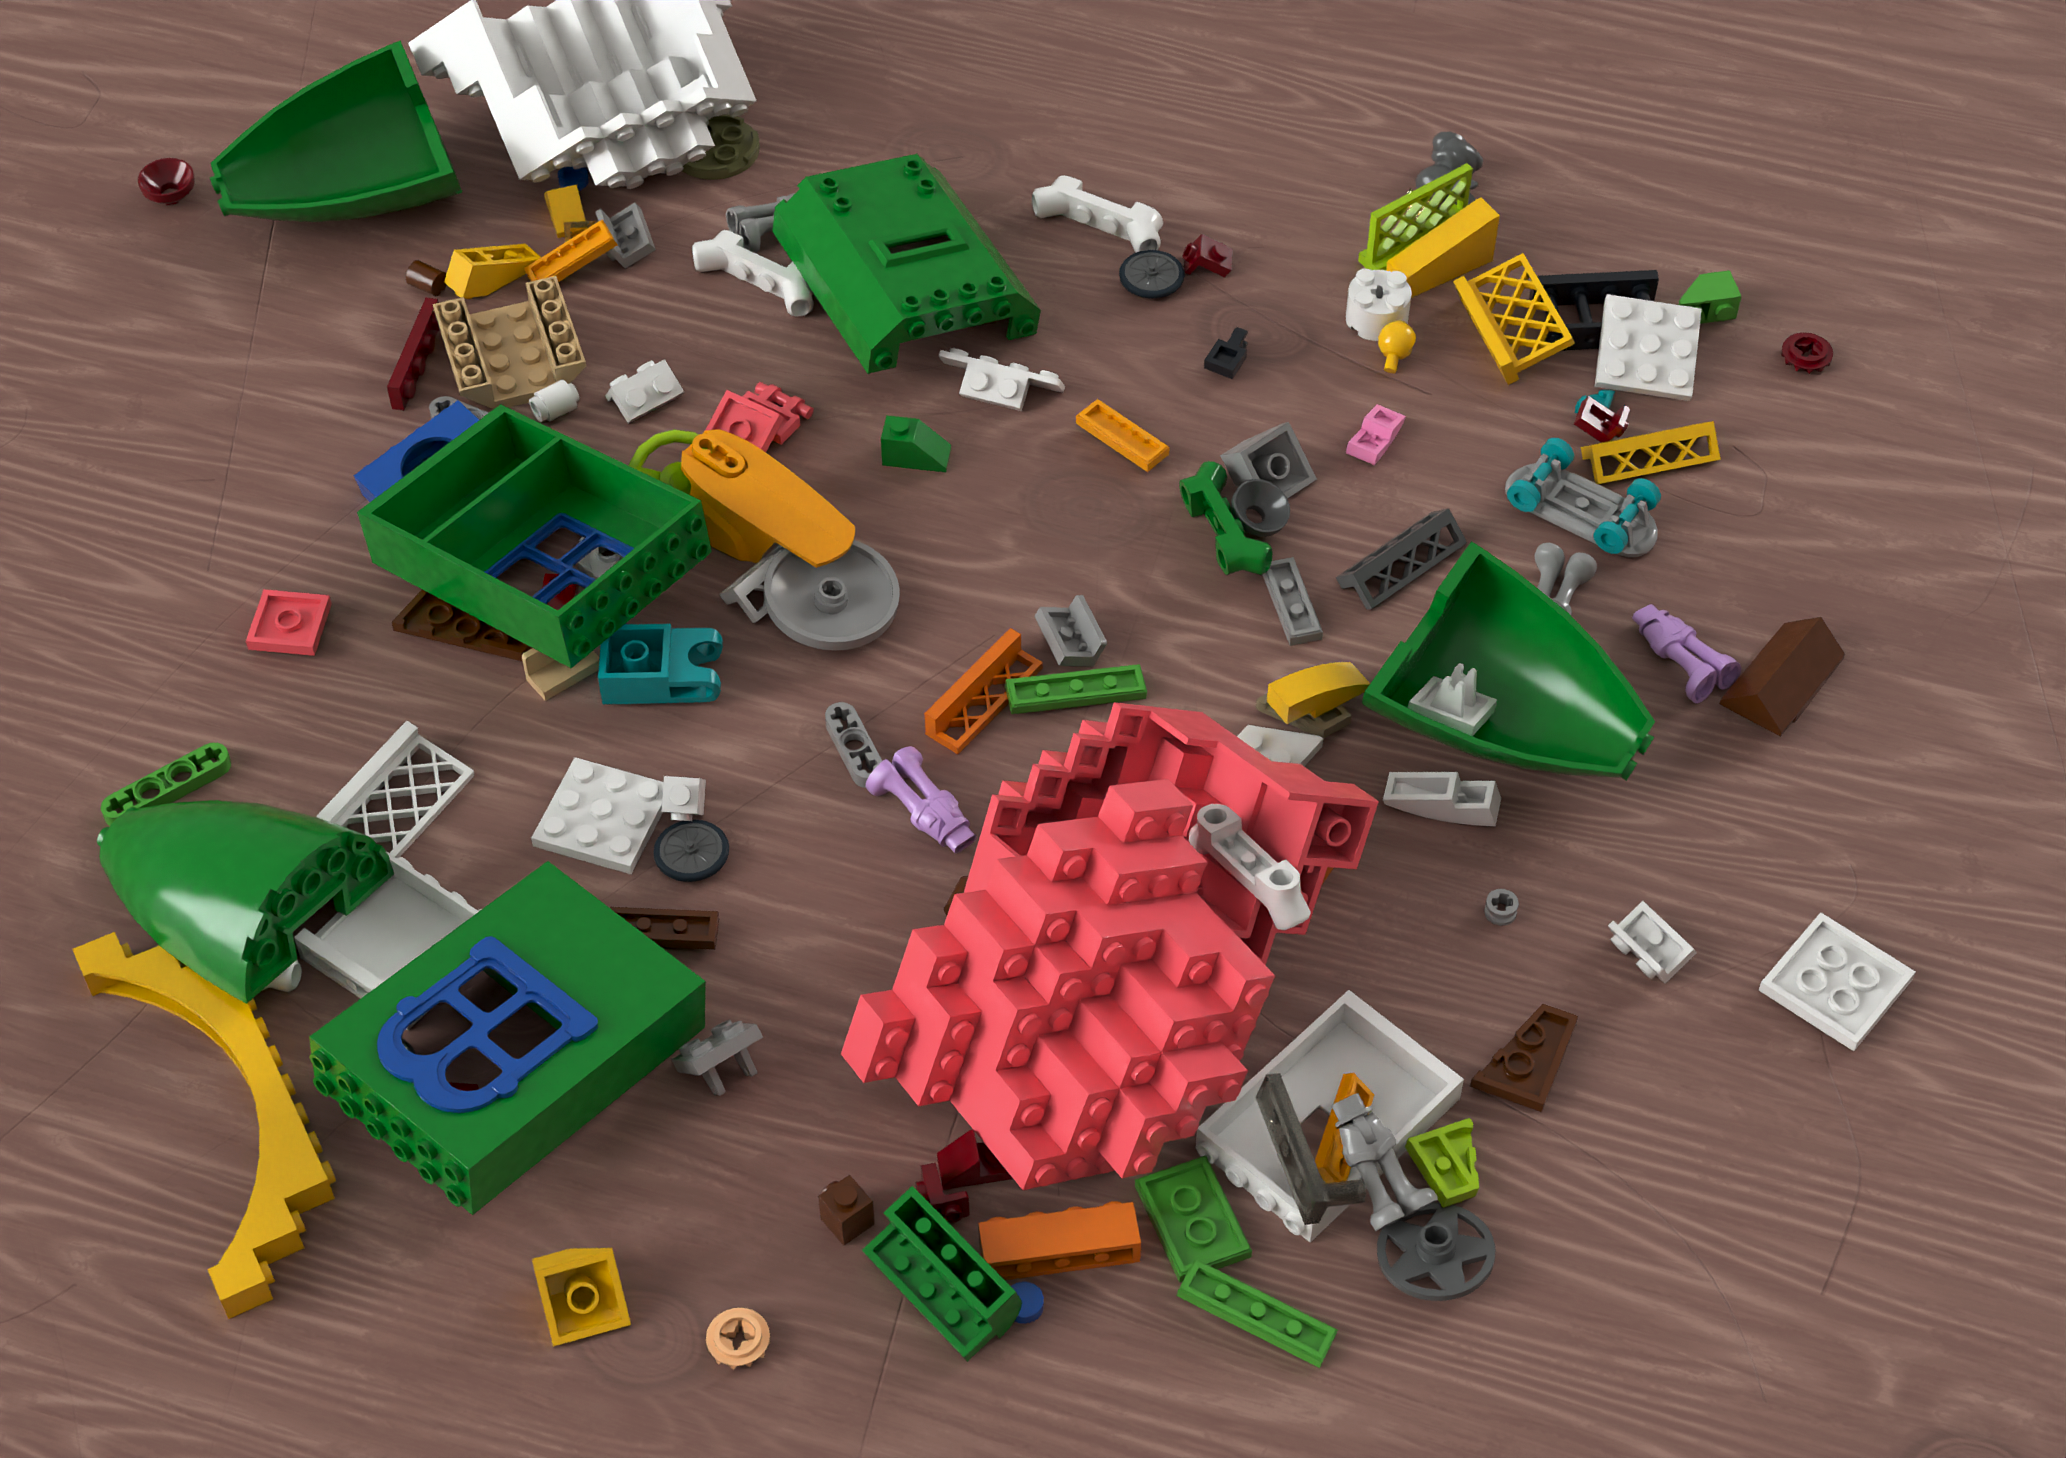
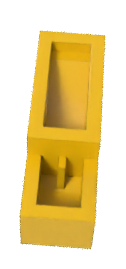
(1315, 690)

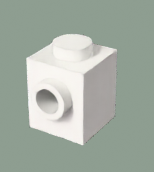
(683, 797)

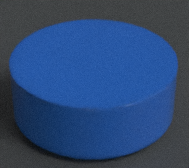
(568, 176)
(1032, 1302)

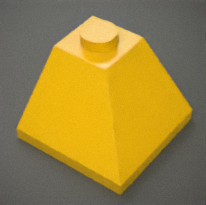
(580, 1293)

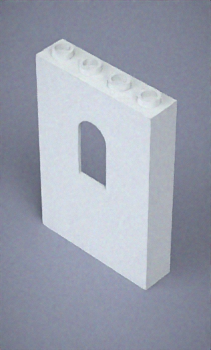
(1350, 1037)

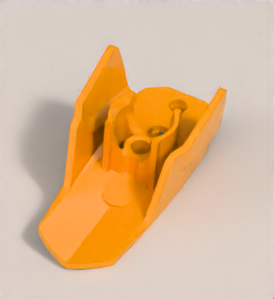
(760, 503)

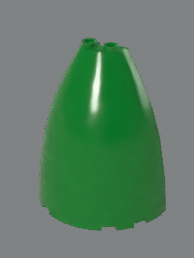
(340, 149)
(1555, 687)
(234, 881)

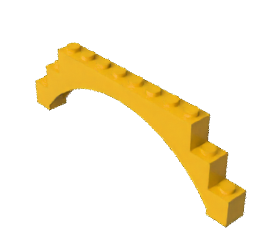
(288, 1165)

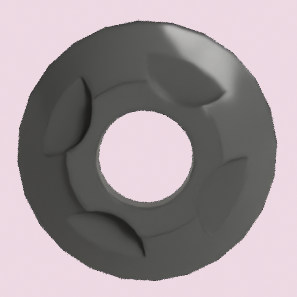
(1267, 501)

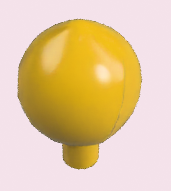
(1396, 343)

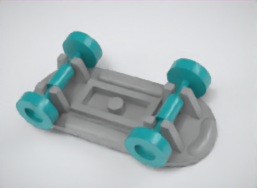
(1583, 507)

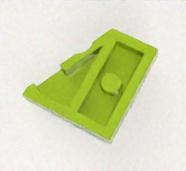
(1447, 1161)

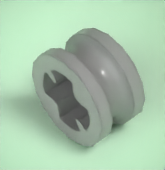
(1504, 897)

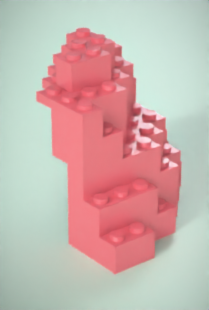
(1279, 804)
(1074, 998)

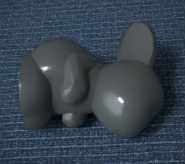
(1448, 154)

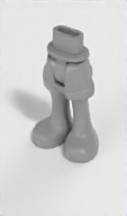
(752, 222)
(1578, 571)
(1366, 1142)

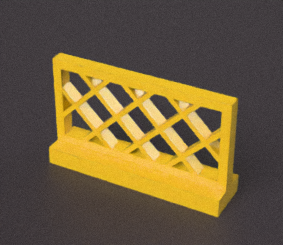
(1493, 333)

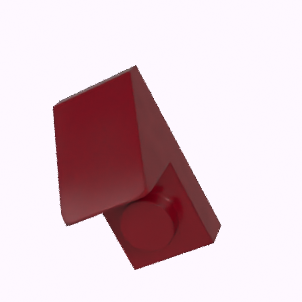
(969, 1163)

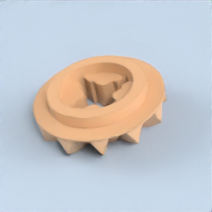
(726, 1326)

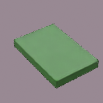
(1192, 1216)

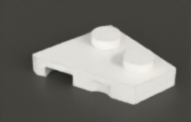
(1282, 744)

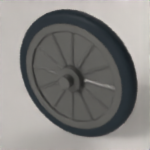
(1151, 274)
(691, 850)

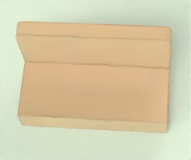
(552, 677)

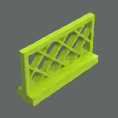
(1381, 250)

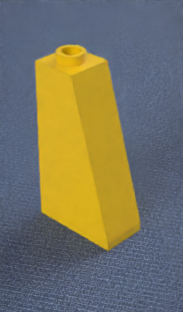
(1449, 249)

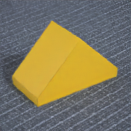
(564, 206)

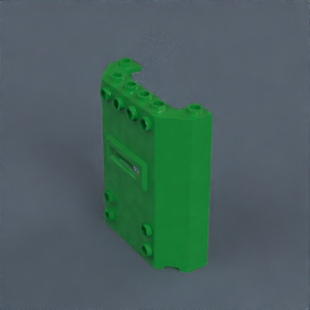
(841, 240)

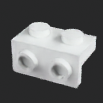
(644, 391)
(1653, 942)

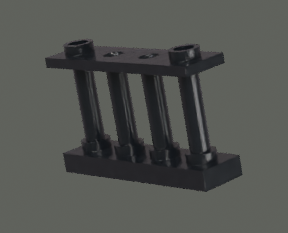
(1592, 289)

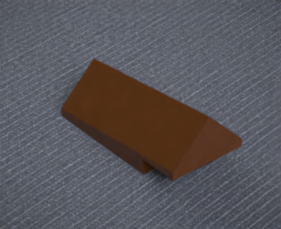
(1785, 675)

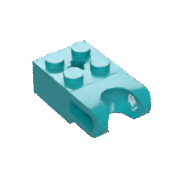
(659, 665)

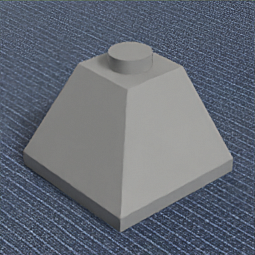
(1271, 457)

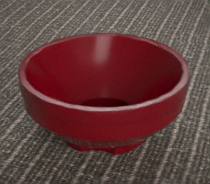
(164, 175)

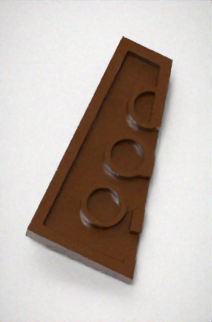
(442, 622)

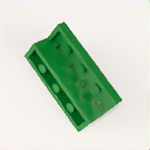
(943, 1275)

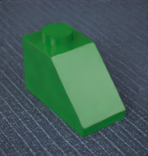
(913, 445)

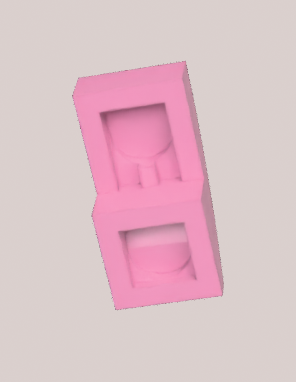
(1375, 435)

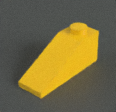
(487, 269)

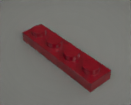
(413, 357)

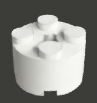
(1376, 300)

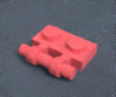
(790, 409)

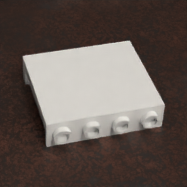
(384, 930)

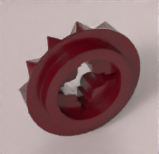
(1801, 343)

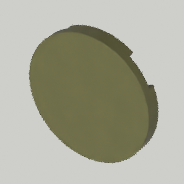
(733, 153)

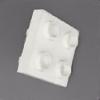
(1454, 701)

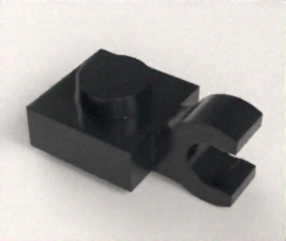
(1228, 356)

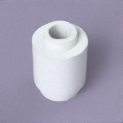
(554, 401)

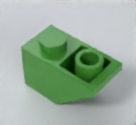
(1715, 295)

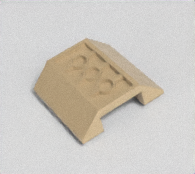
(511, 349)

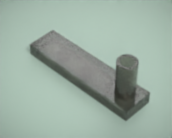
(1296, 1157)

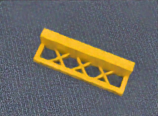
(1644, 441)

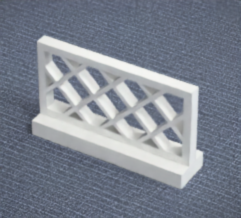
(379, 770)

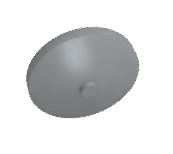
(835, 603)

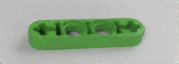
(163, 780)

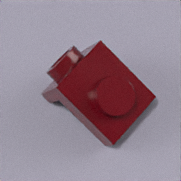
(1208, 254)
(1601, 421)
(951, 1206)

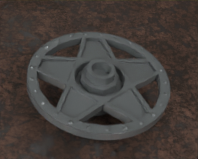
(1437, 1253)

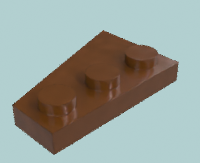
(1530, 1061)

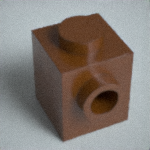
(846, 1209)

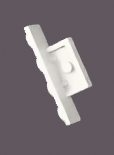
(997, 383)

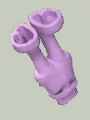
(1672, 638)
(936, 814)

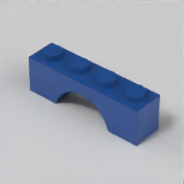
(414, 450)

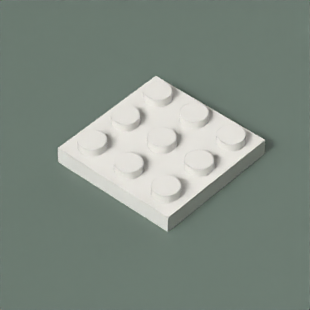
(1648, 347)
(601, 816)
(1837, 981)

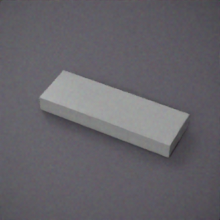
(1292, 602)

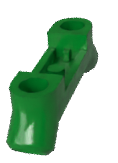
(1233, 549)

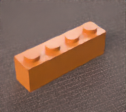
(1061, 1240)

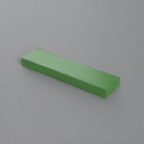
(1075, 689)
(1257, 1313)

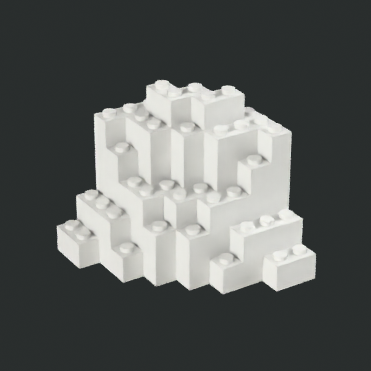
(595, 82)

